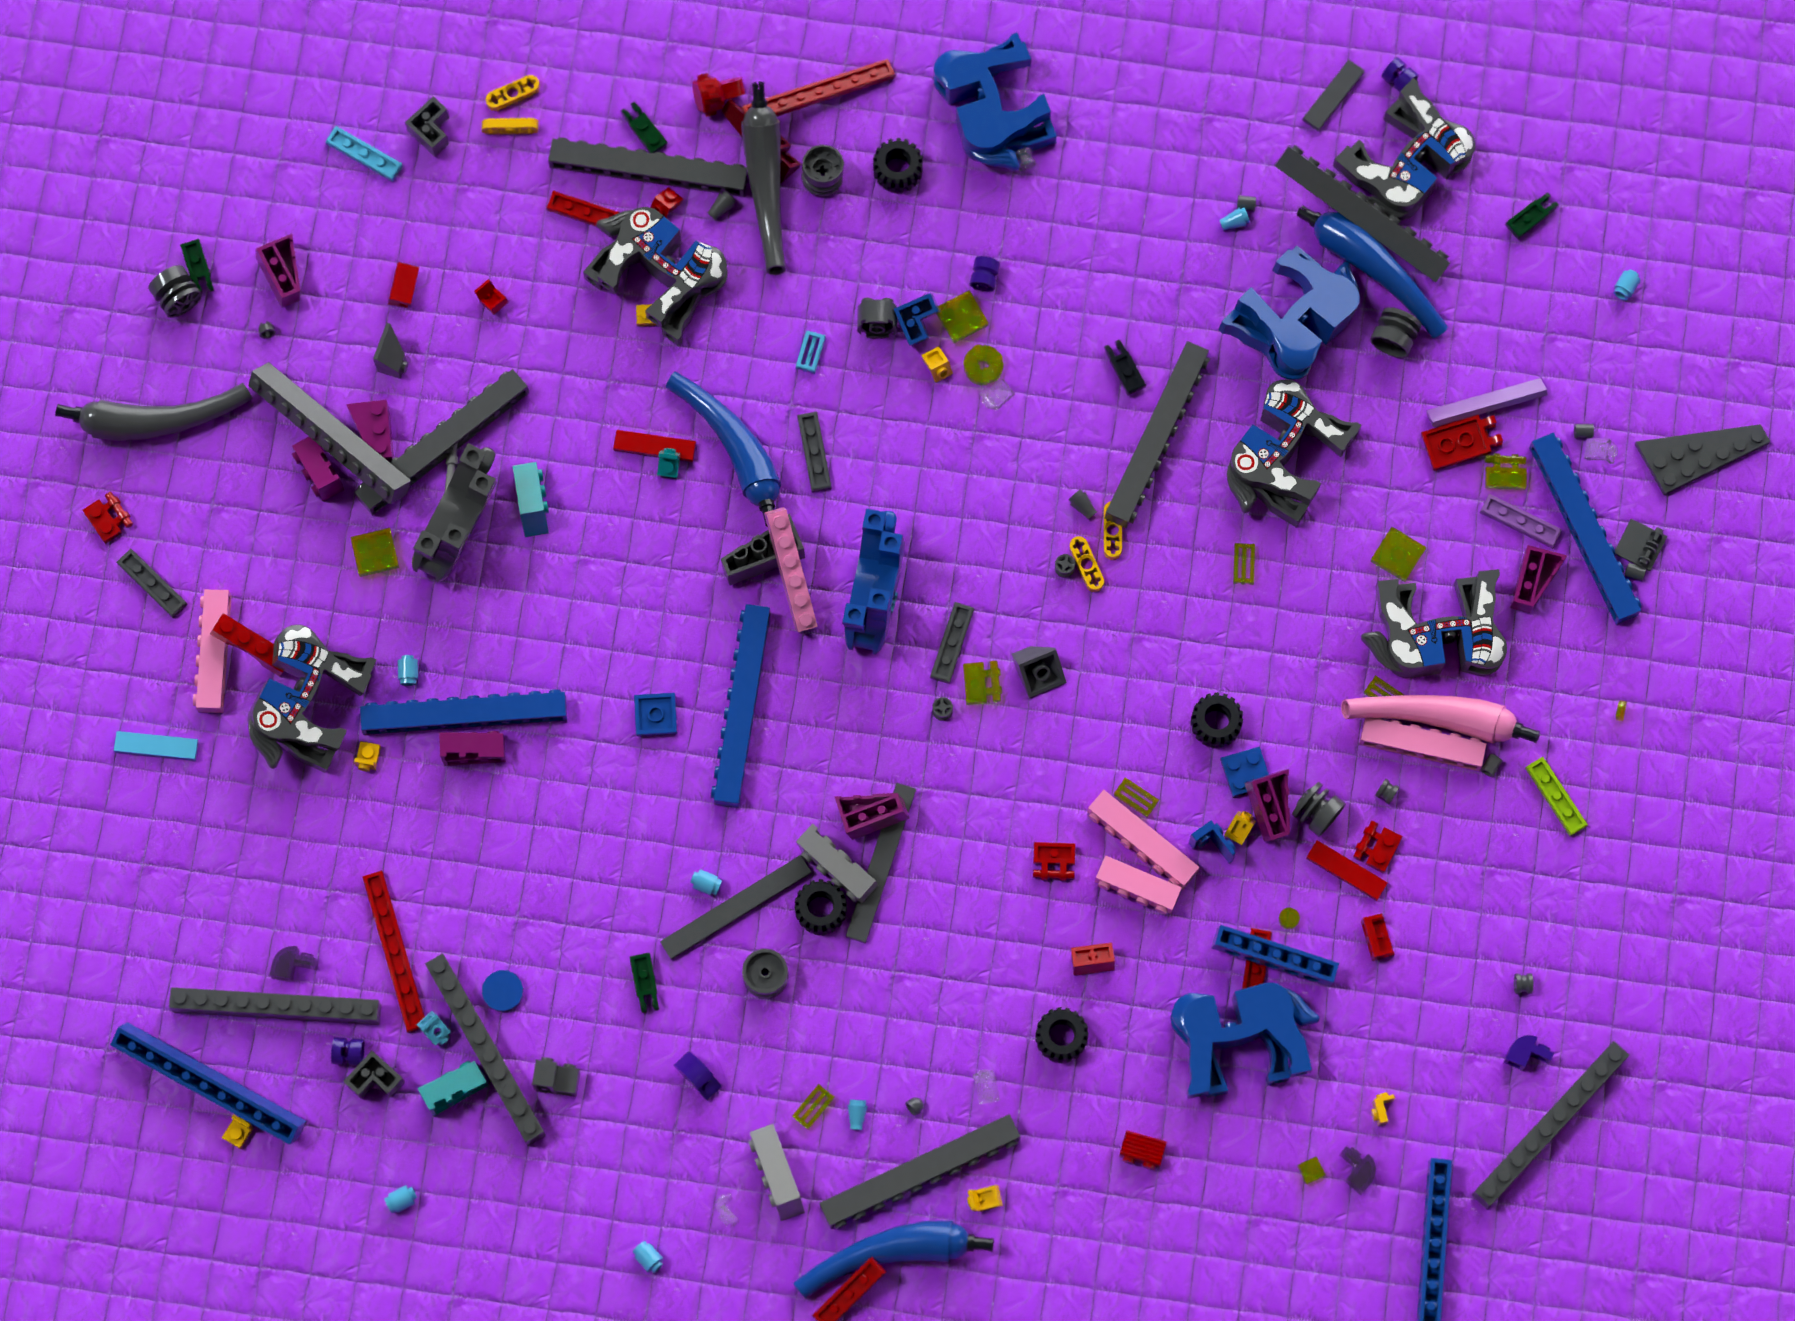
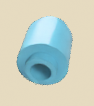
(1626, 284)
(407, 670)
(706, 882)
(400, 1199)
(648, 1257)

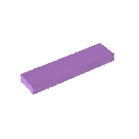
(1520, 521)

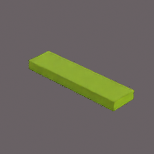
(1556, 796)

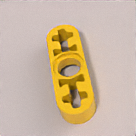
(513, 85)
(510, 126)
(1107, 544)
(1076, 553)

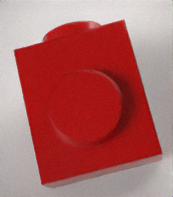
(666, 202)
(490, 297)

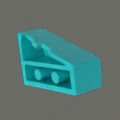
(530, 498)
(452, 1087)

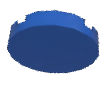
(502, 990)

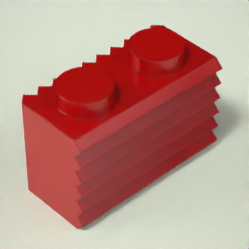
(1142, 1150)

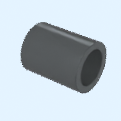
(1246, 202)
(1583, 430)
(1635, 571)
(1491, 765)

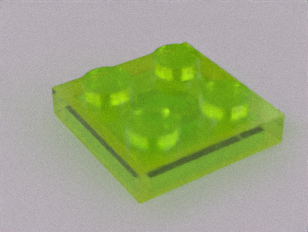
(962, 316)
(374, 552)
(1398, 554)

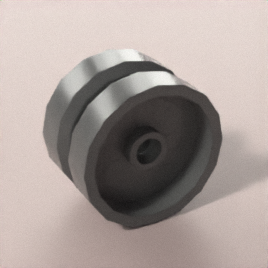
(769, 985)

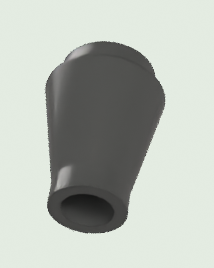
(722, 204)
(1082, 504)

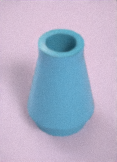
(1235, 219)
(857, 1111)

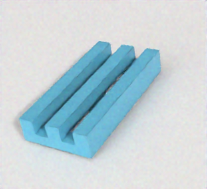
(806, 367)

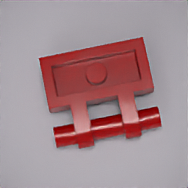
(103, 522)
(1383, 849)
(1054, 854)

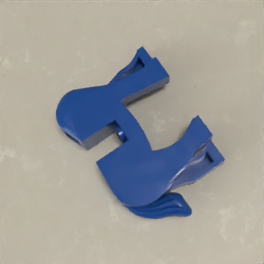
(984, 128)
(1315, 318)
(875, 582)
(1260, 1012)

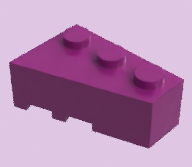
(280, 269)
(374, 425)
(317, 469)
(1535, 575)
(472, 748)
(1270, 804)
(870, 813)

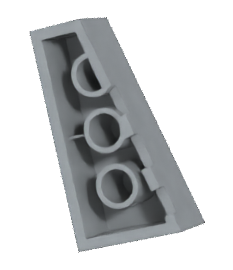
(836, 864)
(776, 1171)

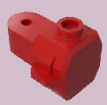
(711, 94)

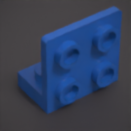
(1213, 832)

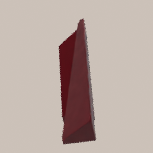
(735, 116)

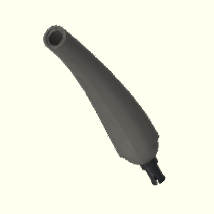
(762, 159)
(136, 422)

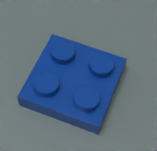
(655, 714)
(1243, 768)

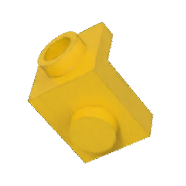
(1379, 1112)
(984, 1198)

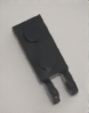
(1125, 369)

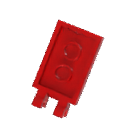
(1460, 441)

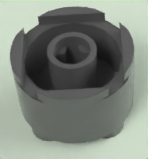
(876, 318)

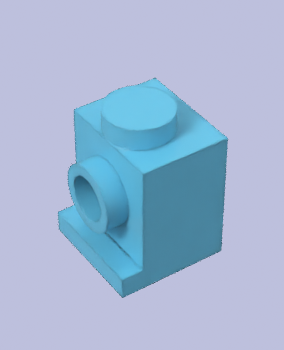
(429, 1024)

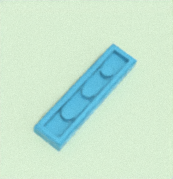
(364, 153)
(156, 745)

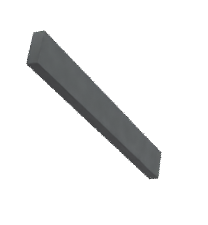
(879, 870)
(735, 907)

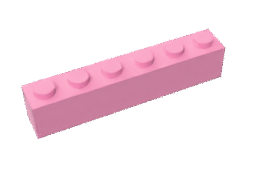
(790, 569)
(213, 654)
(1423, 743)
(1142, 839)

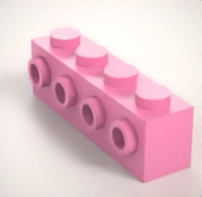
(1138, 885)

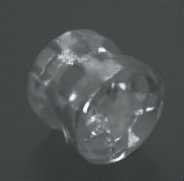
(1025, 159)

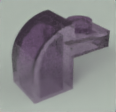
(287, 959)
(1363, 1172)

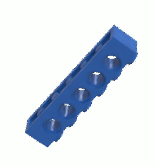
(1275, 955)

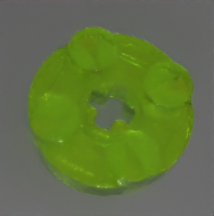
(979, 354)

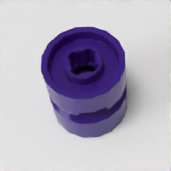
(1393, 70)
(984, 273)
(355, 1051)

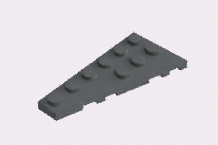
(1687, 457)

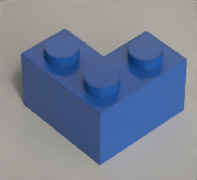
(912, 315)

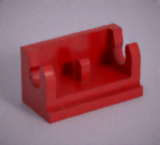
(403, 285)
(1377, 937)
(1092, 959)

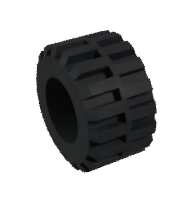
(894, 150)
(1221, 704)
(815, 890)
(1064, 1017)

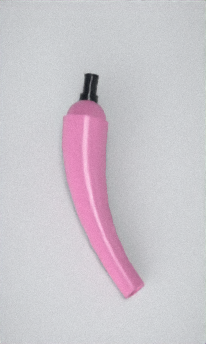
(1459, 714)

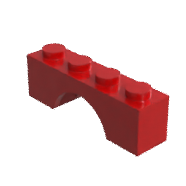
(245, 639)

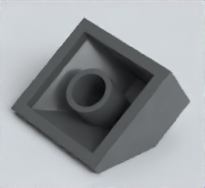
(389, 354)
(1038, 669)

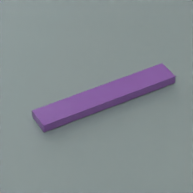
(1486, 402)

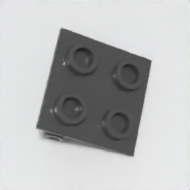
(1640, 544)

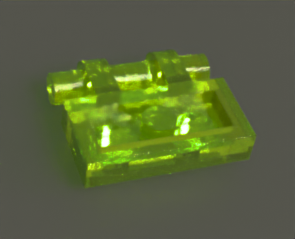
(1505, 477)
(975, 682)

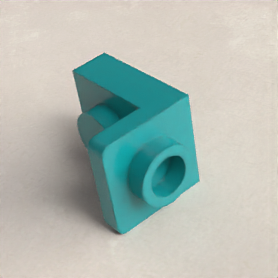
(668, 463)

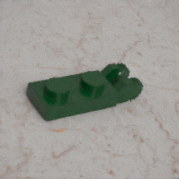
(644, 129)
(1530, 216)
(196, 263)
(644, 979)

